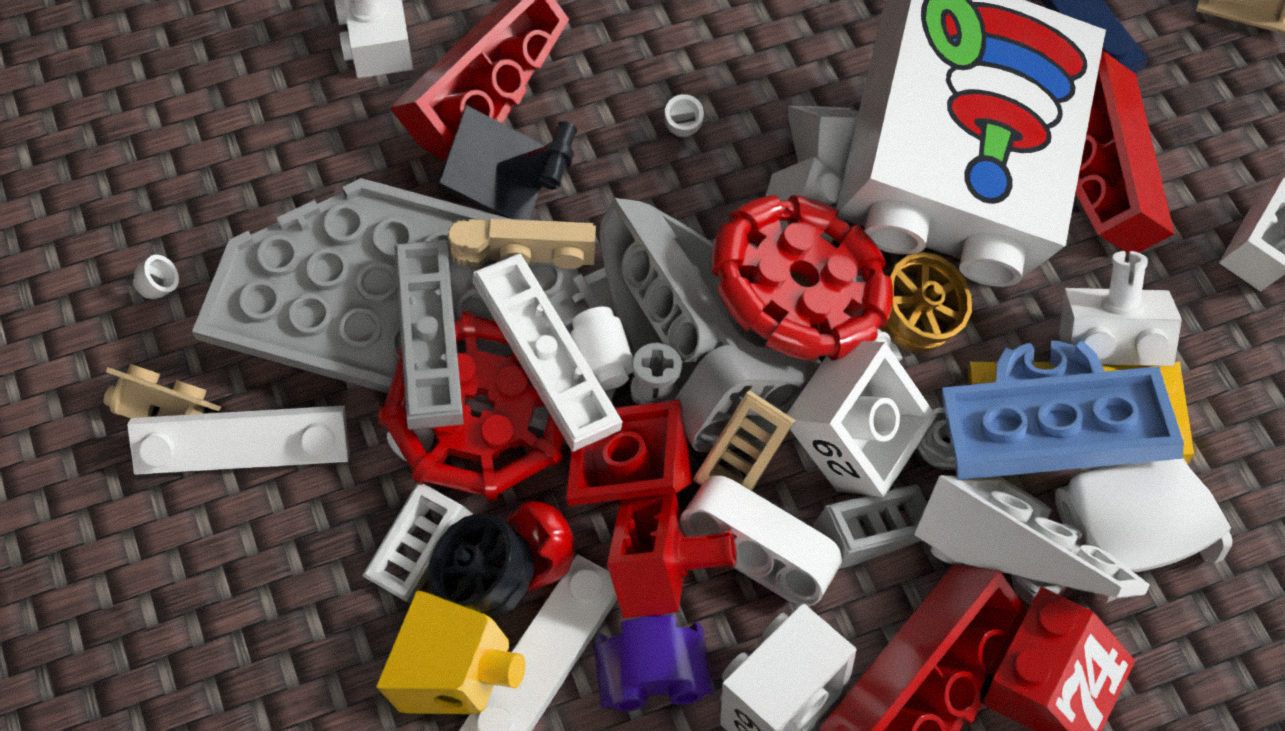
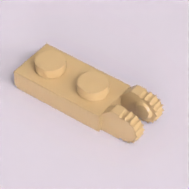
(560, 243)

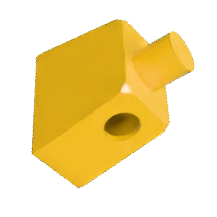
(447, 660)

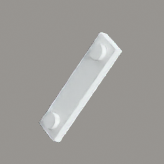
(547, 352)
(238, 439)
(550, 648)

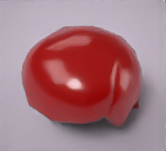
(549, 539)

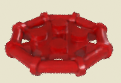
(482, 436)

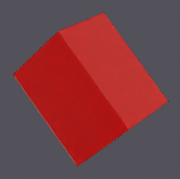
(637, 461)

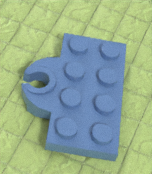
(1059, 416)

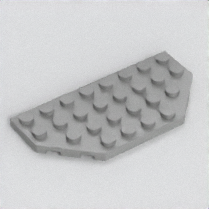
(326, 292)

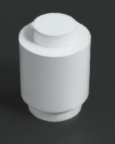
(603, 346)

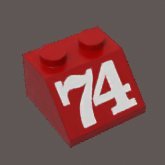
(1060, 669)

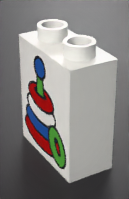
(972, 133)

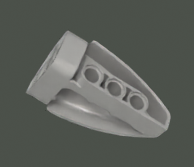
(670, 297)

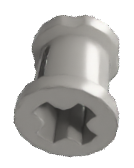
(662, 377)

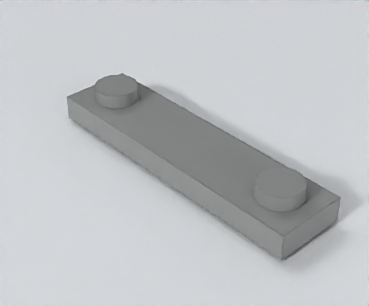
(428, 335)

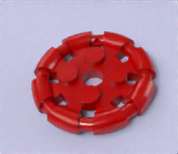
(781, 307)

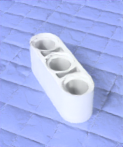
(769, 541)

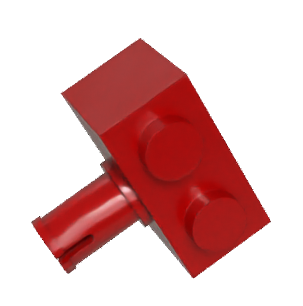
(654, 555)

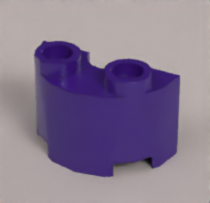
(652, 660)

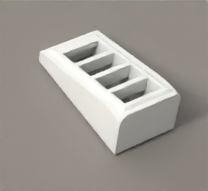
(412, 515)

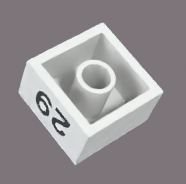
(861, 419)
(789, 677)

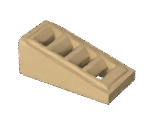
(729, 435)

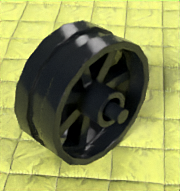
(497, 585)

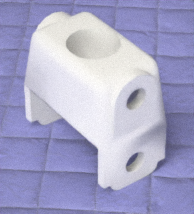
(1145, 514)

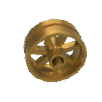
(925, 302)

